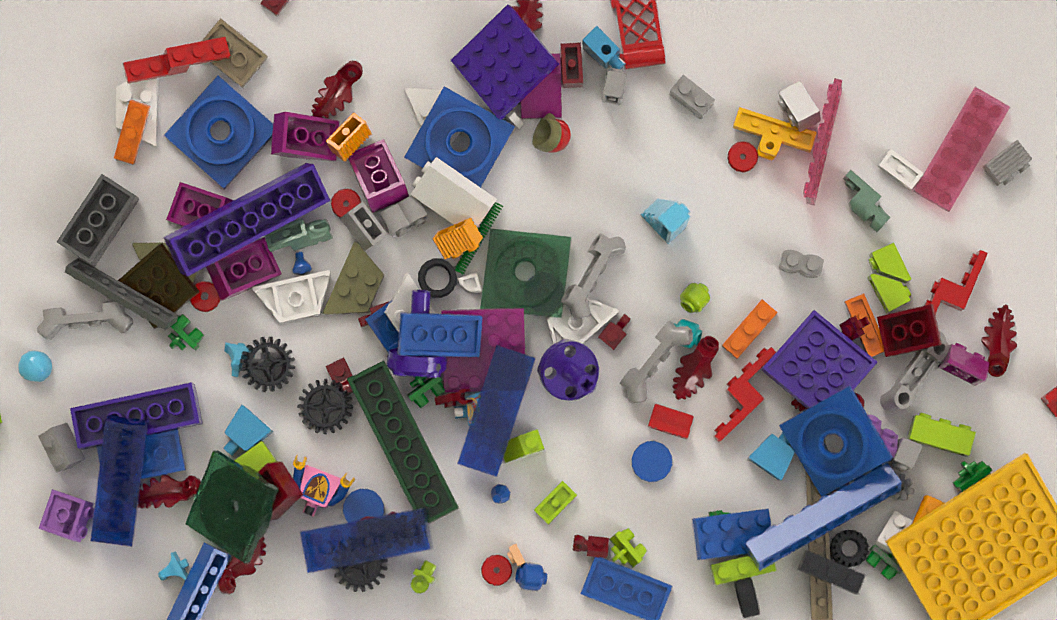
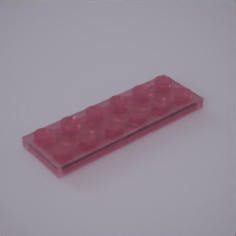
(824, 134)
(961, 149)

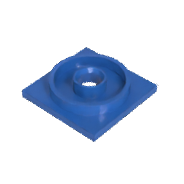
(457, 114)
(225, 157)
(841, 416)

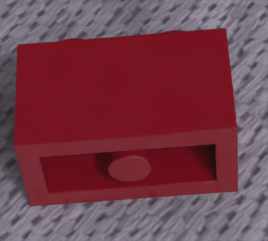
(571, 65)

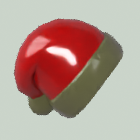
(551, 134)

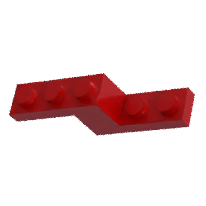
(176, 60)
(954, 294)
(744, 393)

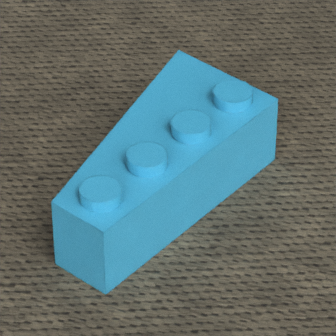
(667, 218)

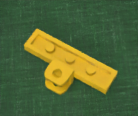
(773, 133)

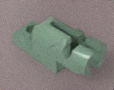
(864, 201)
(299, 234)

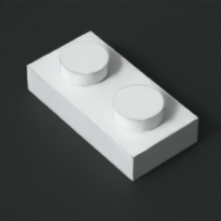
(900, 169)
(895, 524)

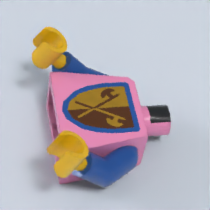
(319, 487)

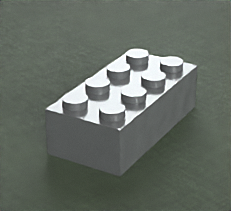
(98, 220)

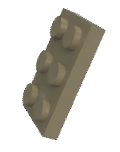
(244, 56)

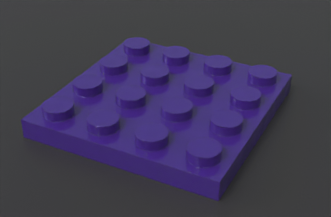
(504, 62)
(818, 362)

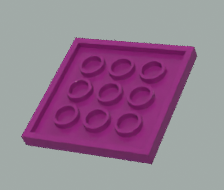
(500, 328)

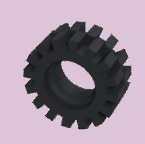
(862, 548)

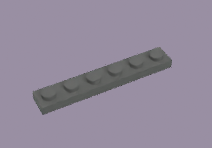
(121, 294)

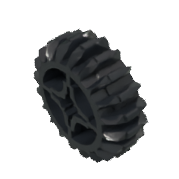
(269, 373)
(325, 416)
(367, 580)

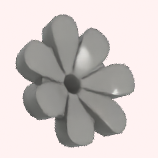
(905, 488)

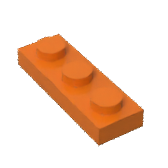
(132, 131)
(749, 329)
(871, 339)

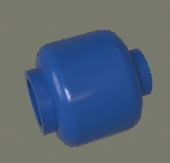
(531, 576)

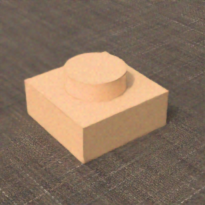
(515, 555)

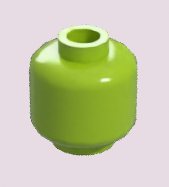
(694, 297)

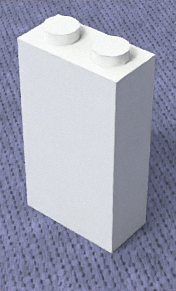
(451, 194)

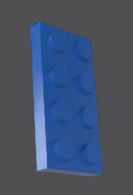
(440, 334)
(162, 454)
(728, 533)
(626, 589)

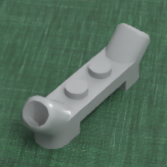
(576, 296)
(112, 313)
(635, 379)
(903, 391)

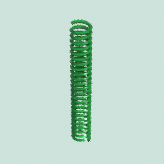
(458, 268)

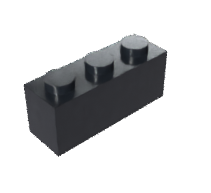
(831, 572)

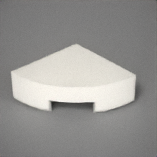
(514, 119)
(471, 283)

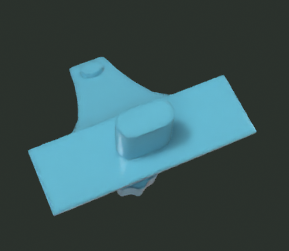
(235, 353)
(174, 568)

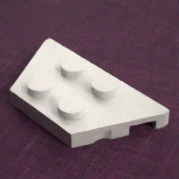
(143, 92)
(422, 102)
(295, 297)
(402, 301)
(582, 328)

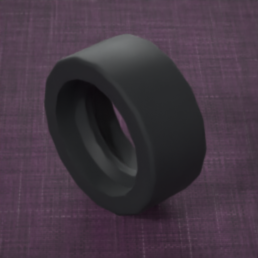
(452, 277)
(747, 597)

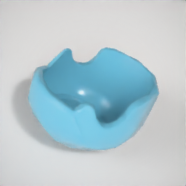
(35, 366)

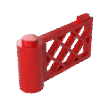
(646, 52)

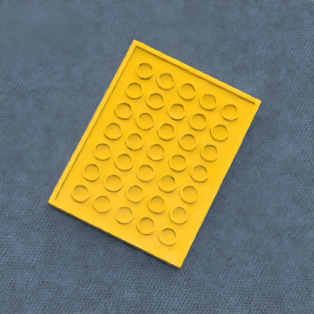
(982, 545)

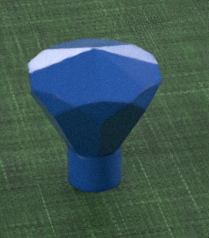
(301, 265)
(500, 494)

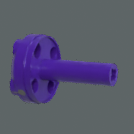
(417, 365)
(568, 370)

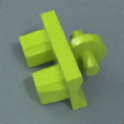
(624, 550)
(423, 577)

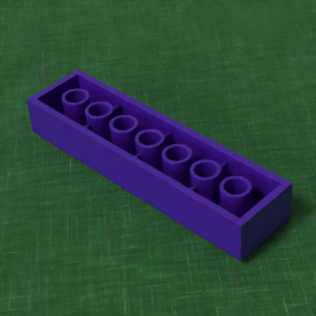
(246, 219)

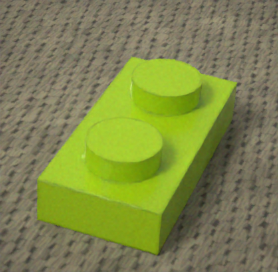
(555, 502)

